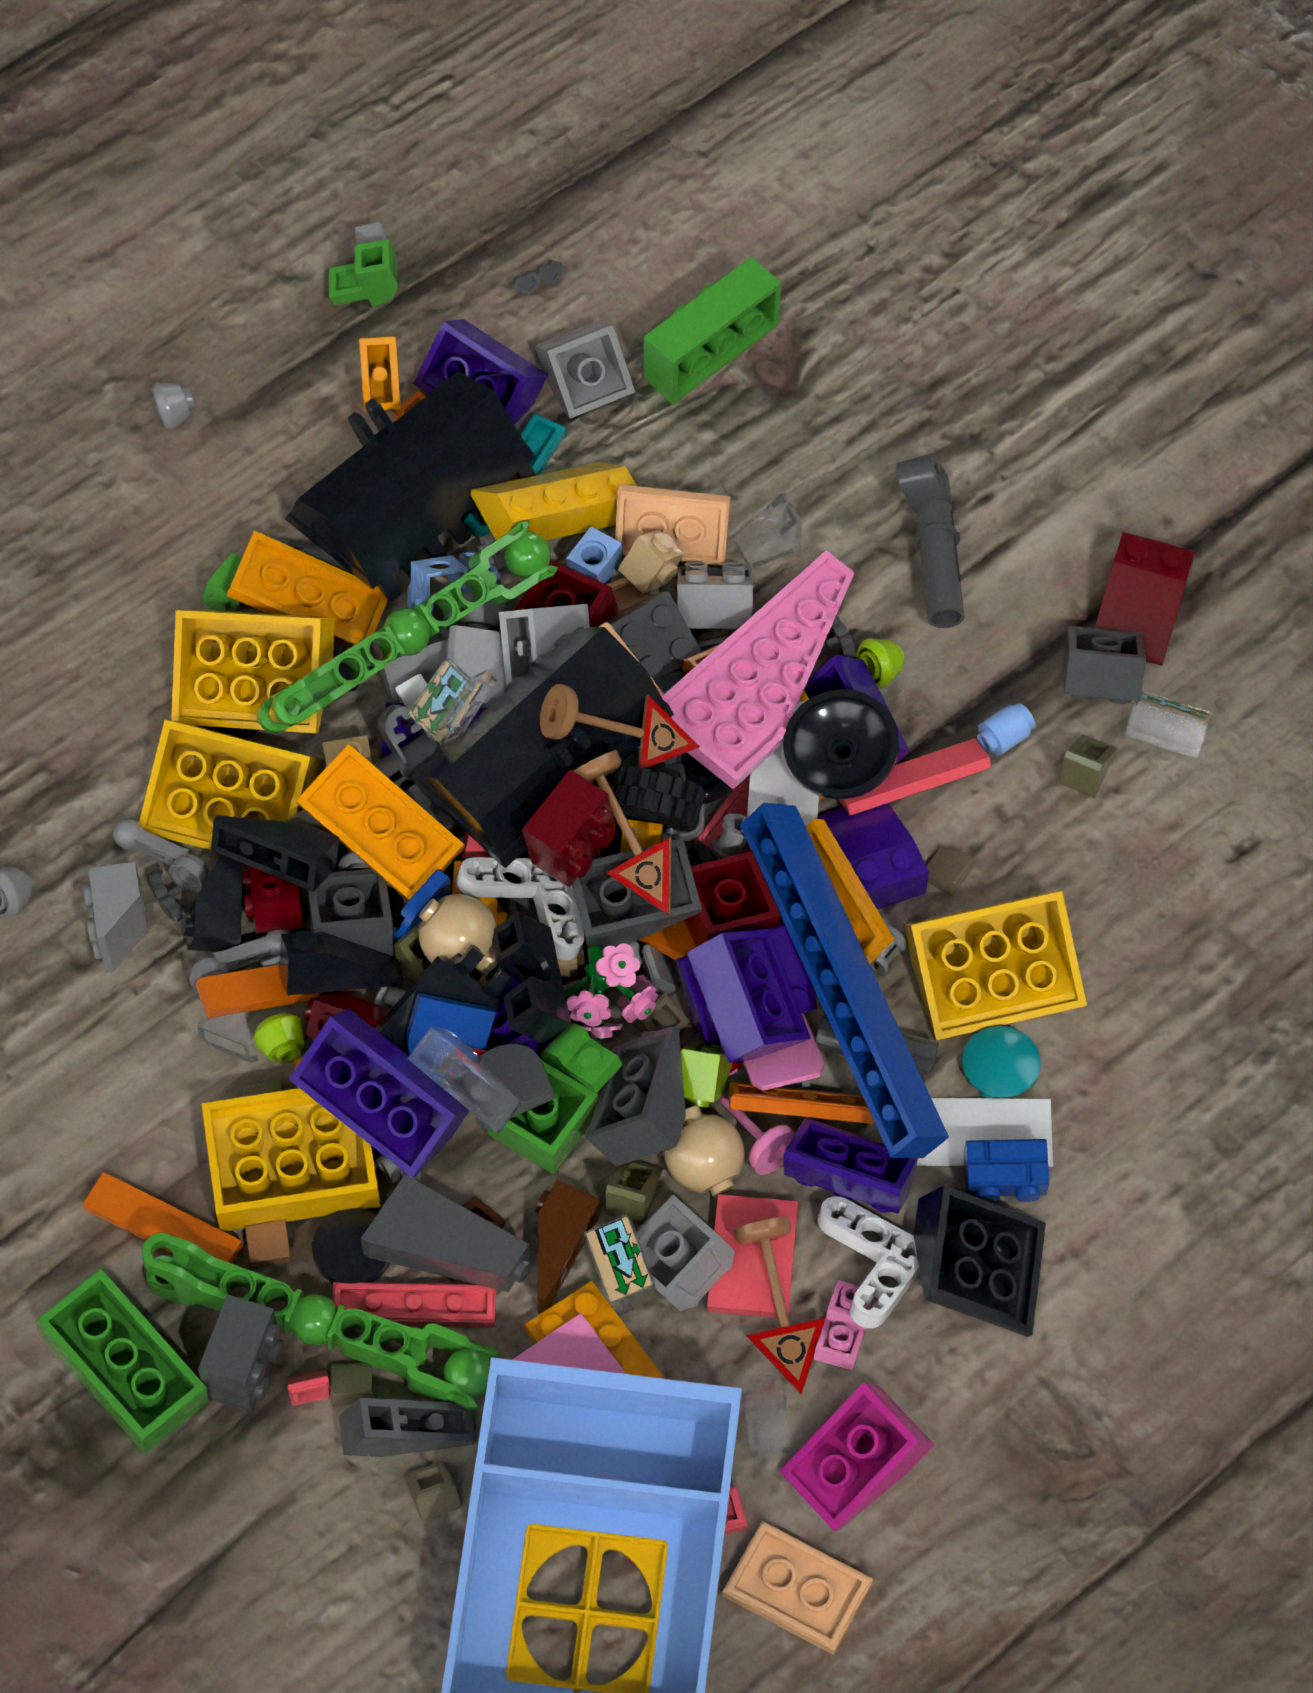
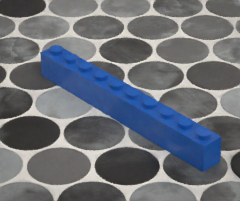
(844, 982)

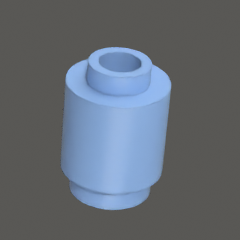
(1005, 729)

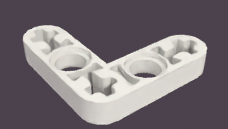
(543, 890)
(888, 1261)

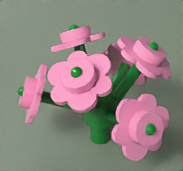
(609, 969)

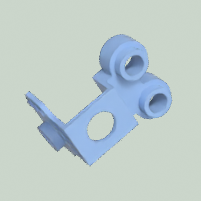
(421, 572)

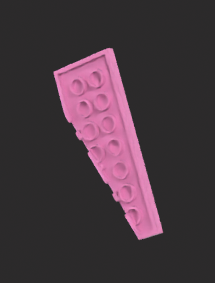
(752, 682)

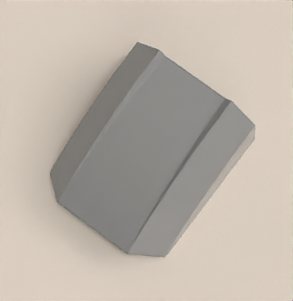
(682, 1253)

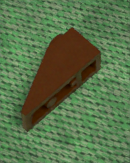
(562, 1221)

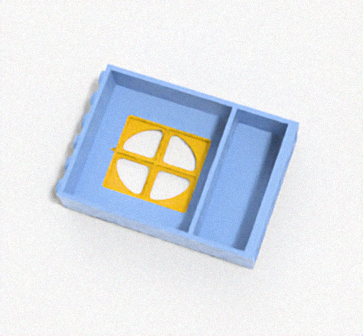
(602, 1469)

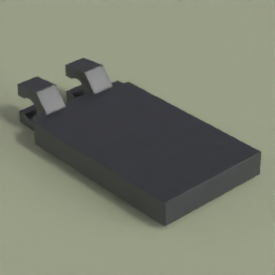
(447, 980)

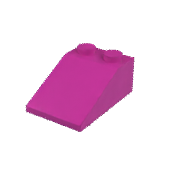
(856, 1455)

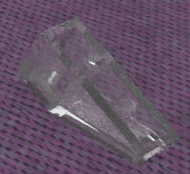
(465, 1077)

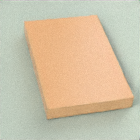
(691, 519)
(797, 1587)

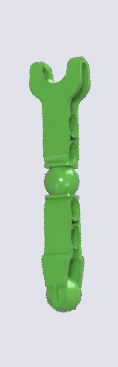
(410, 629)
(317, 1320)

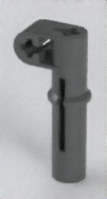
(929, 495)
(401, 759)

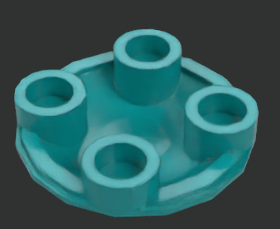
(1001, 1062)

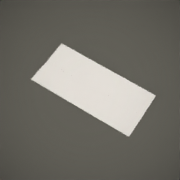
(775, 784)
(988, 1120)

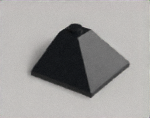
(979, 1258)

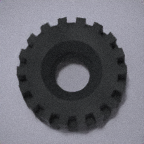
(657, 797)

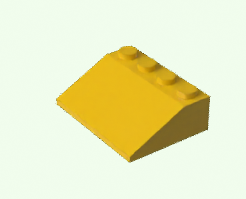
(239, 660)
(216, 774)
(996, 964)
(284, 1160)

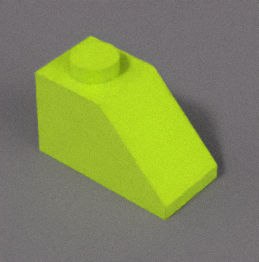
(704, 1073)

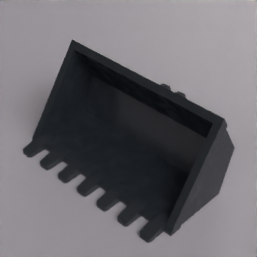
(412, 481)
(505, 765)

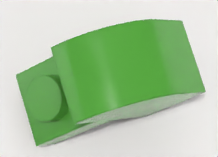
(369, 278)
(581, 1057)

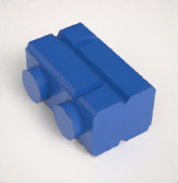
(1006, 1169)

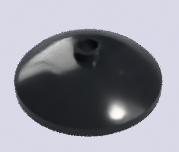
(837, 723)

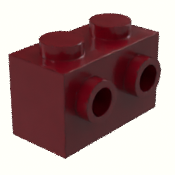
(272, 901)

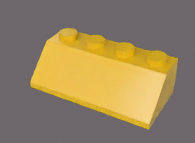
(555, 502)

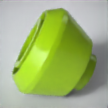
(882, 658)
(280, 1037)

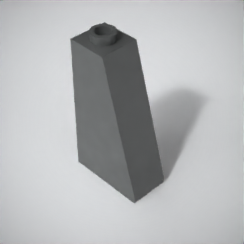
(444, 1239)

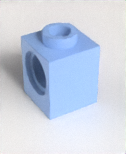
(599, 548)

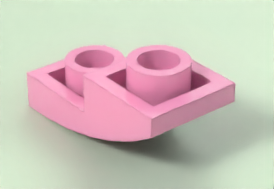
(840, 1335)

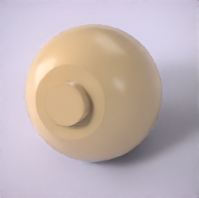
(454, 925)
(706, 1154)

